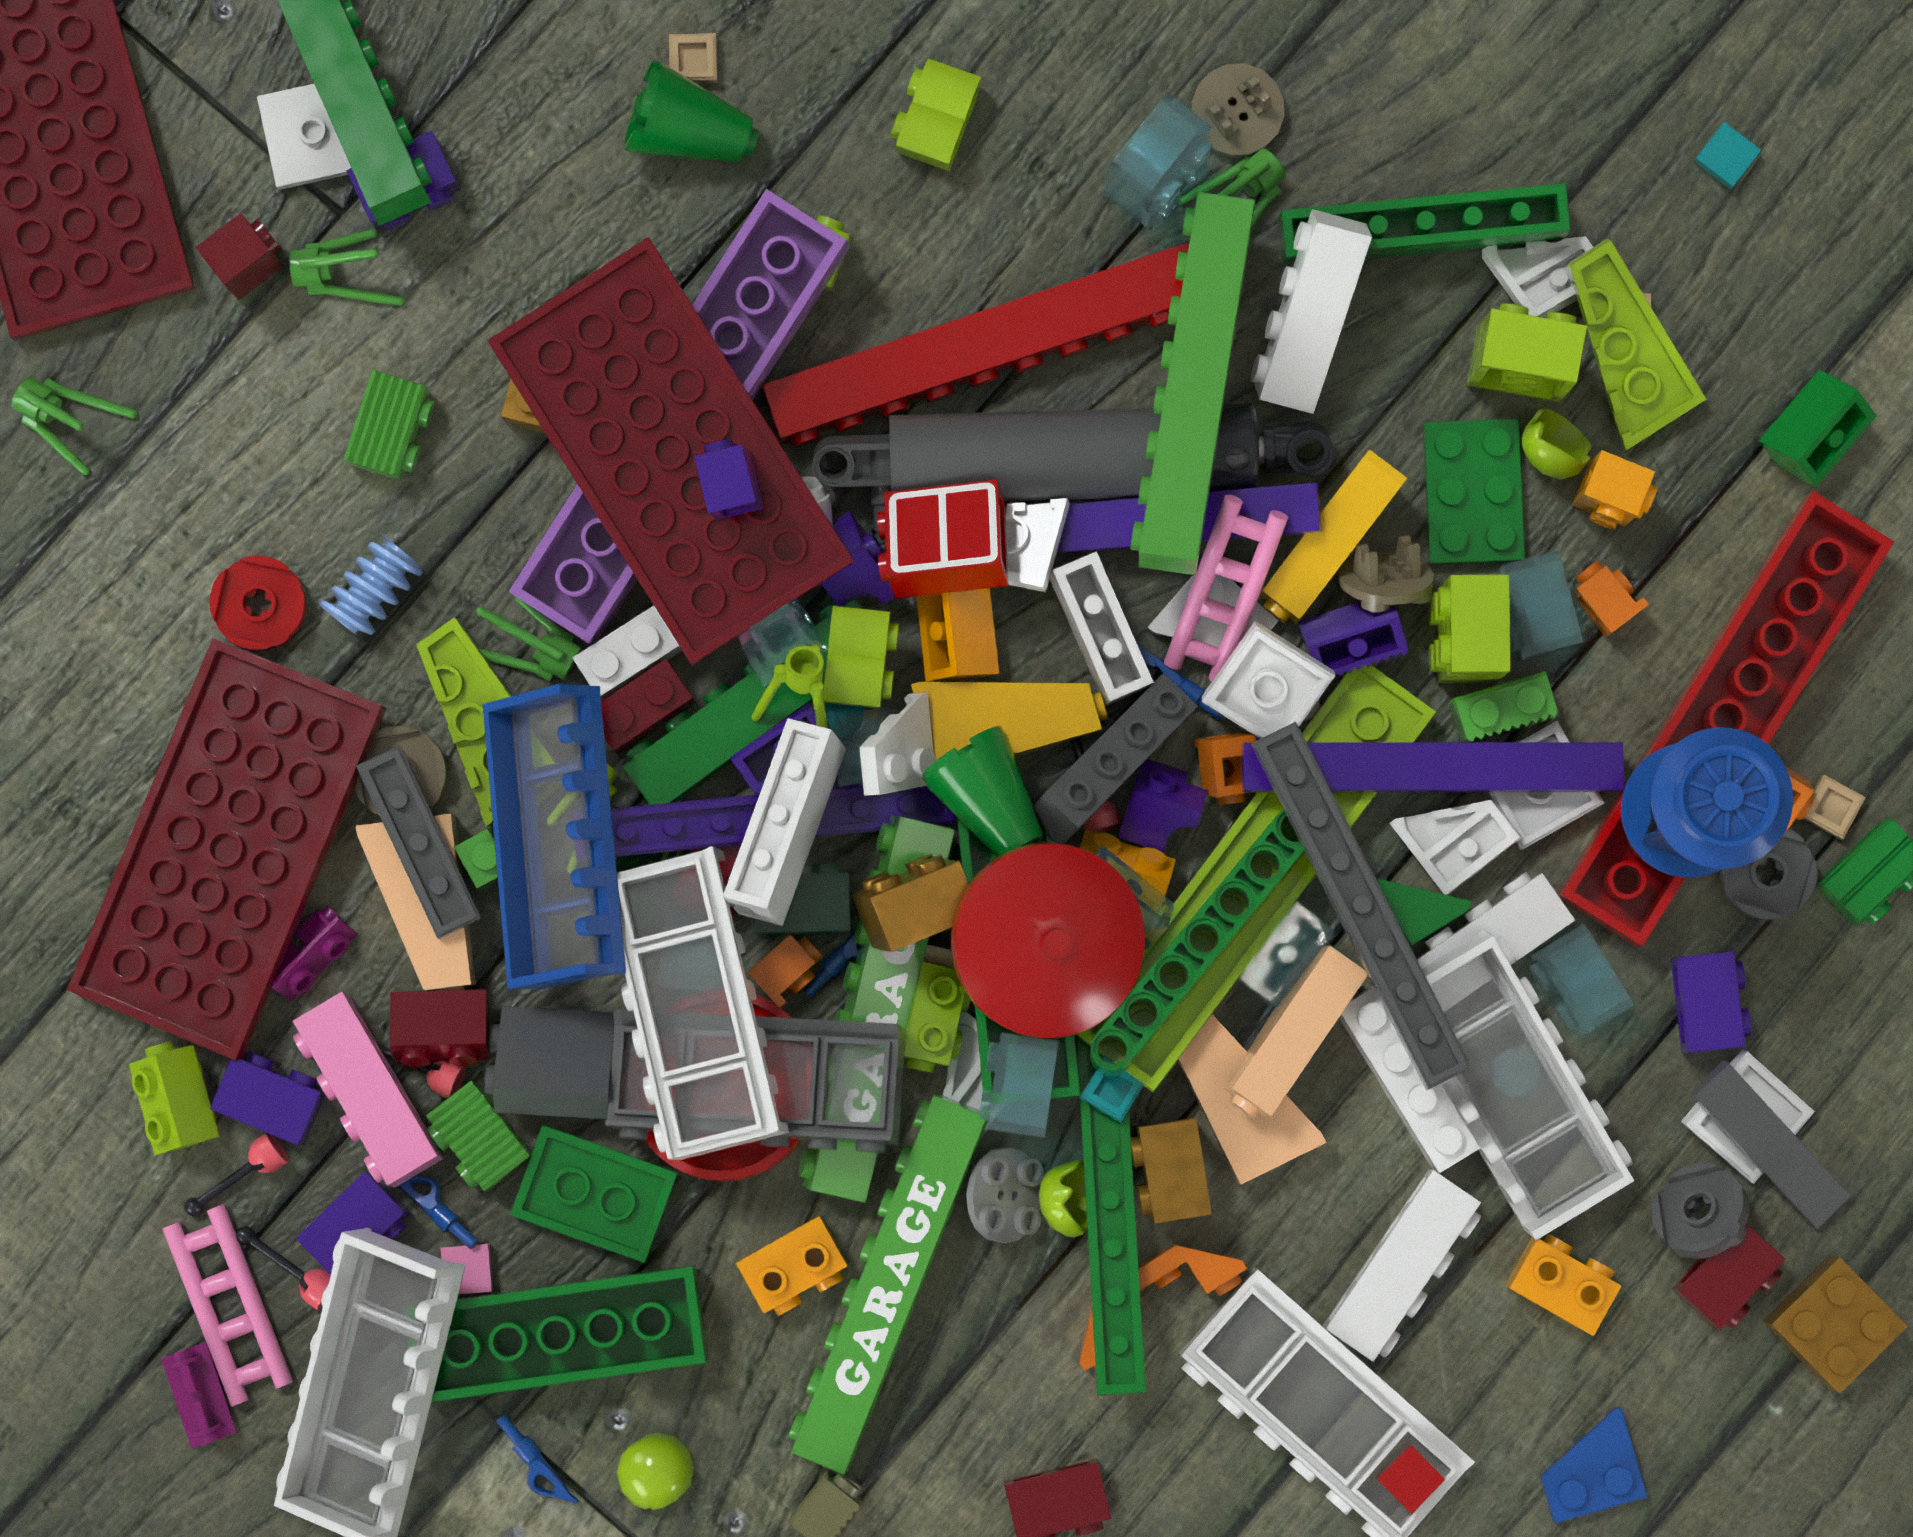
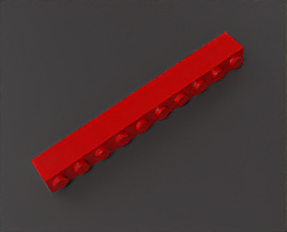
(974, 348)

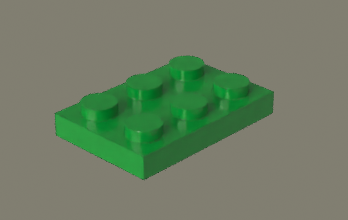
(1473, 491)
(594, 1193)

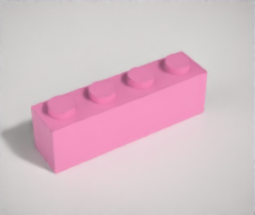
(367, 1090)

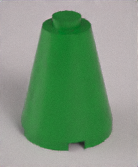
(686, 120)
(986, 791)

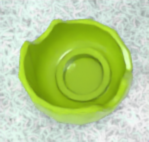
(1555, 445)
(1064, 1198)
(655, 1471)

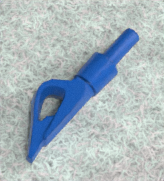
(1190, 688)
(833, 965)
(438, 1212)
(530, 1455)

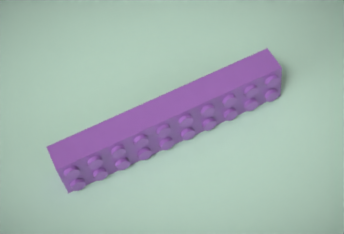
(752, 313)

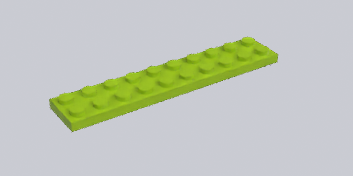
(1360, 709)

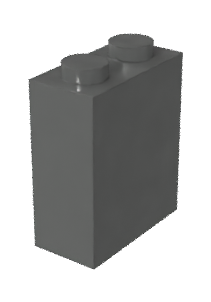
(551, 1062)

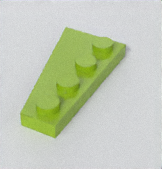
(1633, 352)
(462, 685)

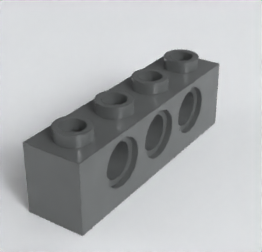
(1112, 759)

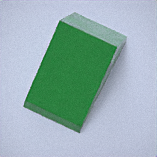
(1420, 910)

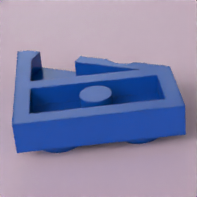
(1595, 1472)

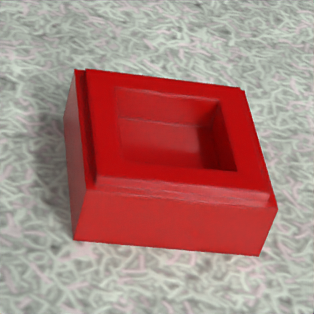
(1410, 1478)

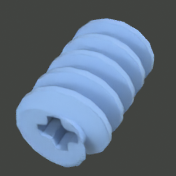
(372, 587)

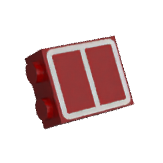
(944, 539)

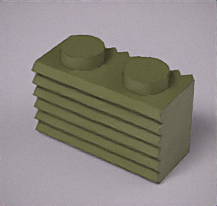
(827, 1506)

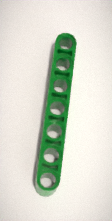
(1192, 962)

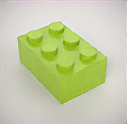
(1527, 353)
(1471, 629)

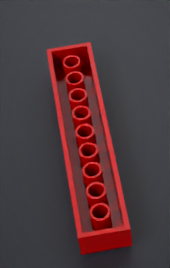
(1740, 684)

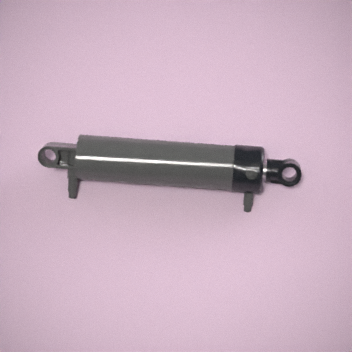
(1055, 453)

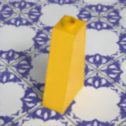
(1343, 526)
(1029, 713)

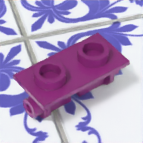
(325, 940)
(199, 1395)

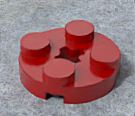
(244, 580)

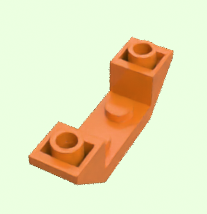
(1209, 1268)

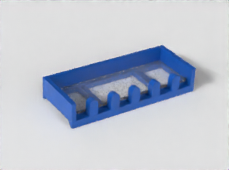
(553, 837)

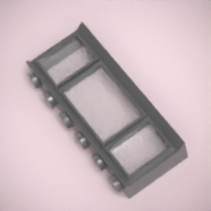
(830, 1076)

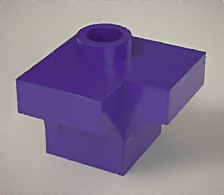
(862, 576)
(1160, 805)

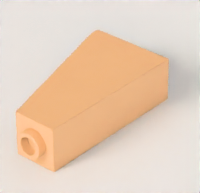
(437, 962)
(1294, 1032)
(1246, 1143)

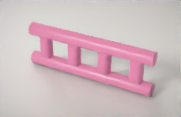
(1214, 563)
(236, 1276)

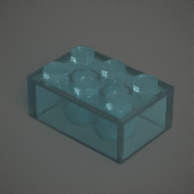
(1157, 161)

